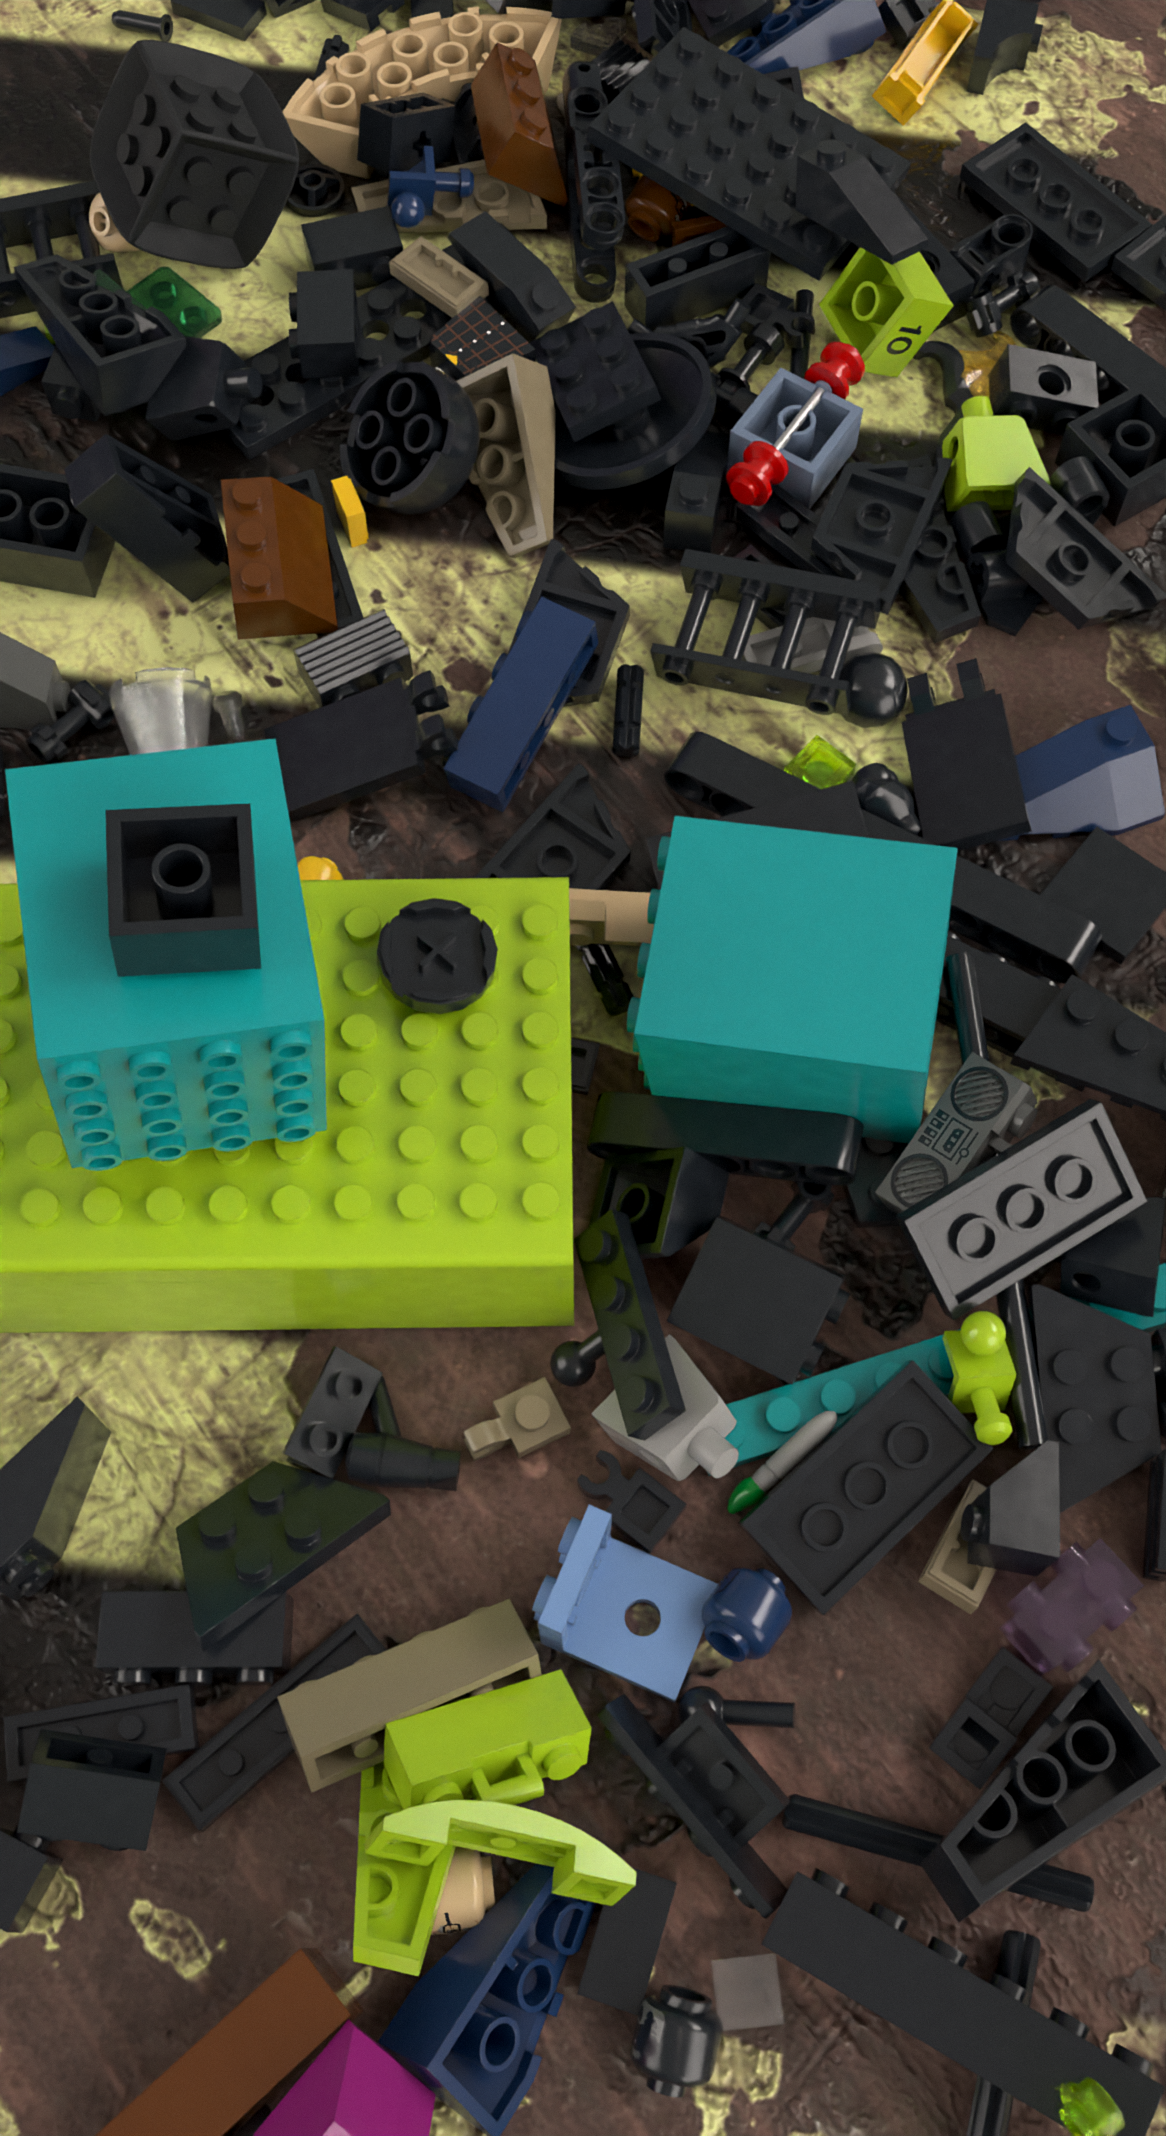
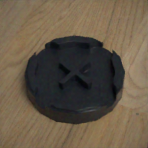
(436, 956)

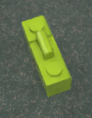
(489, 1745)

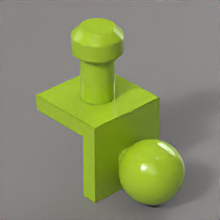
(982, 1374)

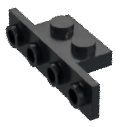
(712, 1788)

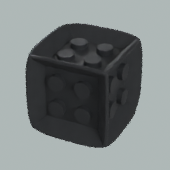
(192, 155)

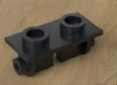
(466, 130)
(332, 1413)

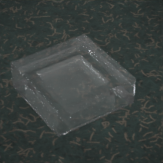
(747, 1991)

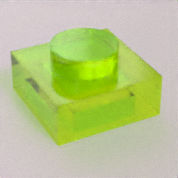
(821, 764)

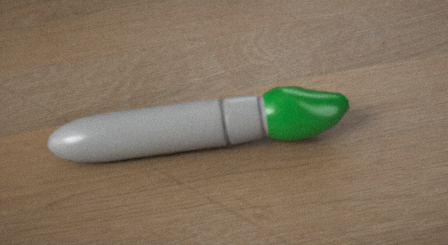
(752, 1489)

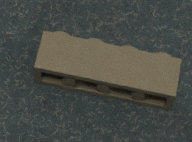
(343, 1716)

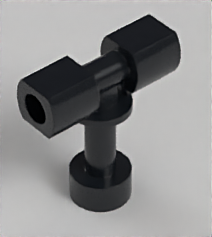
(732, 387)

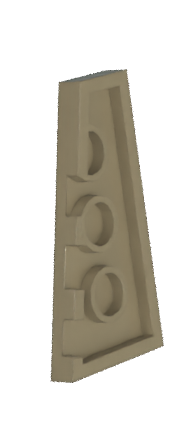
(501, 200)

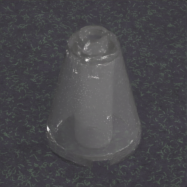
(163, 710)

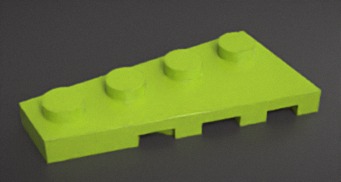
(393, 1897)

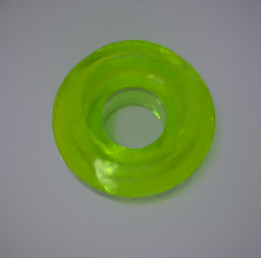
(1089, 2110)

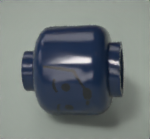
(746, 1614)

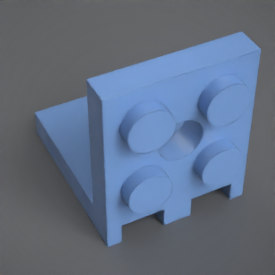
(595, 1588)

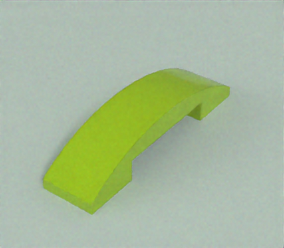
(581, 1863)

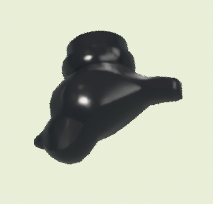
(886, 797)

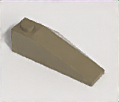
(515, 450)

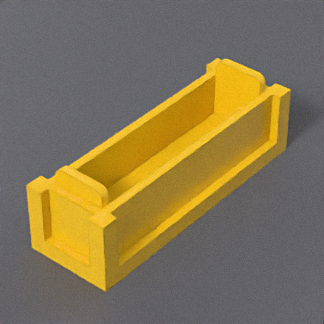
(924, 60)

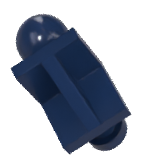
(413, 191)

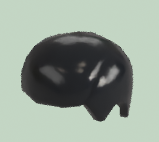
(875, 688)

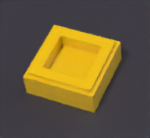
(350, 511)

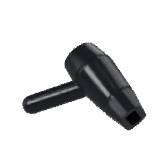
(394, 1461)

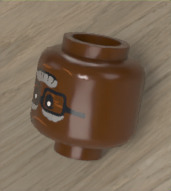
(653, 209)

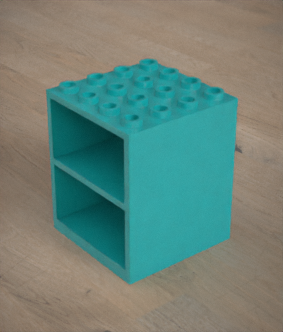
(794, 971)
(164, 1056)

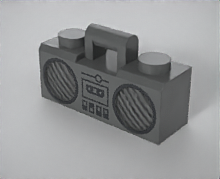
(963, 1130)

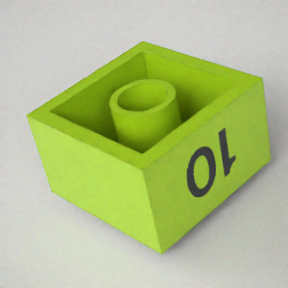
(885, 309)

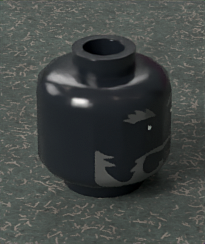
(676, 2040)

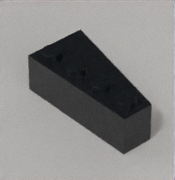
(1058, 1787)

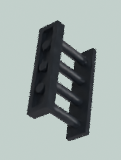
(37, 220)
(777, 588)

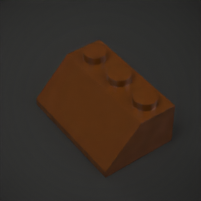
(517, 124)
(277, 560)

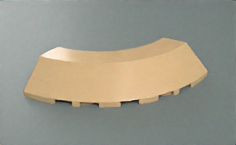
(426, 57)

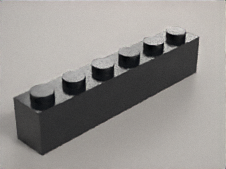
(949, 2007)

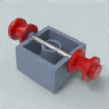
(797, 430)

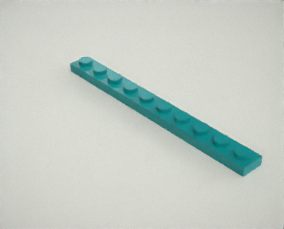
(776, 1415)

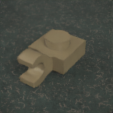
(525, 1419)

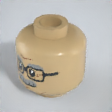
(466, 1893)

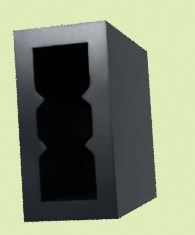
(759, 1300)

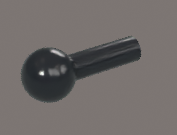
(738, 1711)

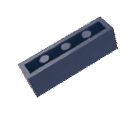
(520, 703)

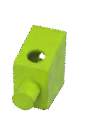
(988, 456)

